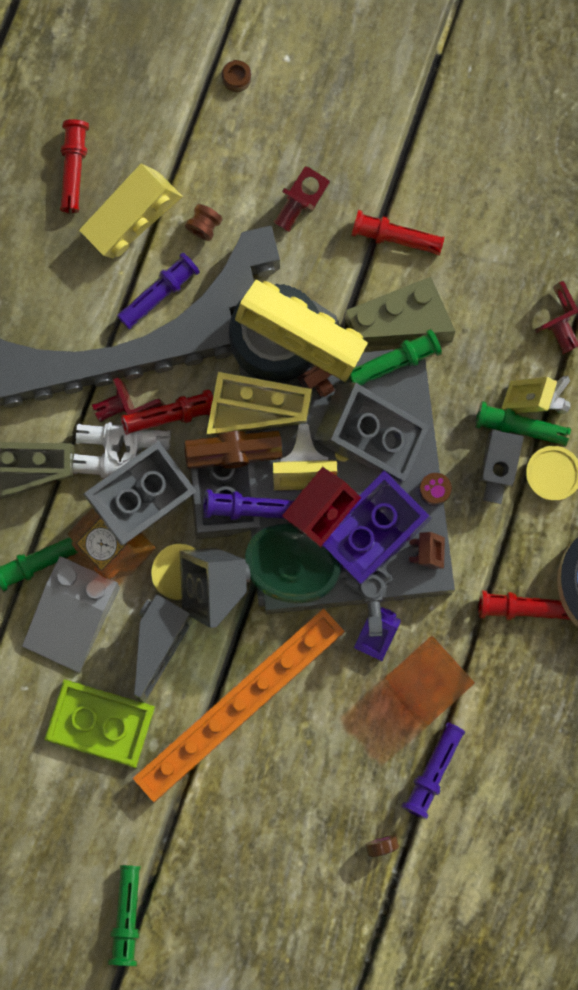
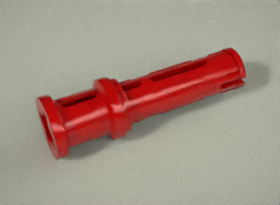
(73, 151)
(383, 230)
(183, 410)
(512, 606)

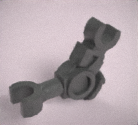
(372, 592)

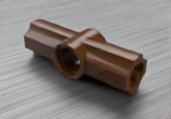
(233, 449)

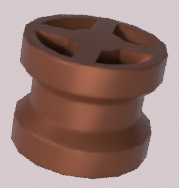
(203, 222)

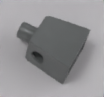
(504, 450)

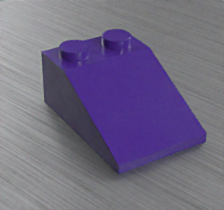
(376, 527)

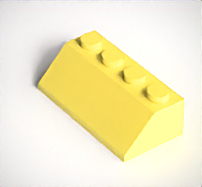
(301, 330)

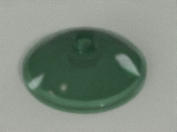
(290, 565)

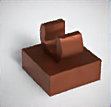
(317, 378)
(430, 550)

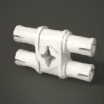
(112, 439)

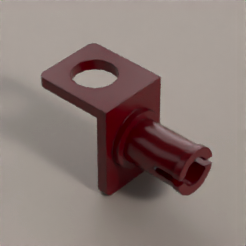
(299, 200)
(560, 325)
(121, 403)

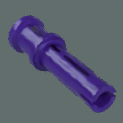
(168, 282)
(236, 506)
(428, 783)

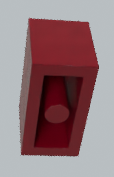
(321, 506)

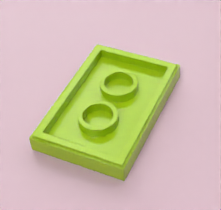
(100, 723)

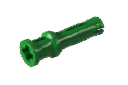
(407, 354)
(508, 422)
(24, 567)
(126, 937)

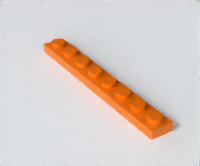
(238, 705)

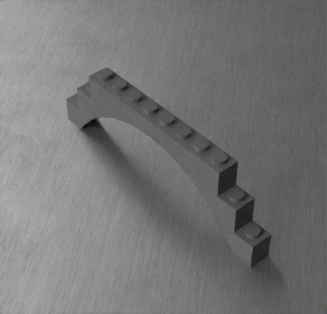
(188, 339)

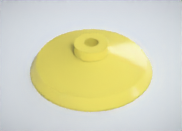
(553, 473)
(166, 571)

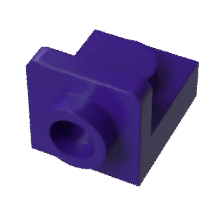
(378, 645)

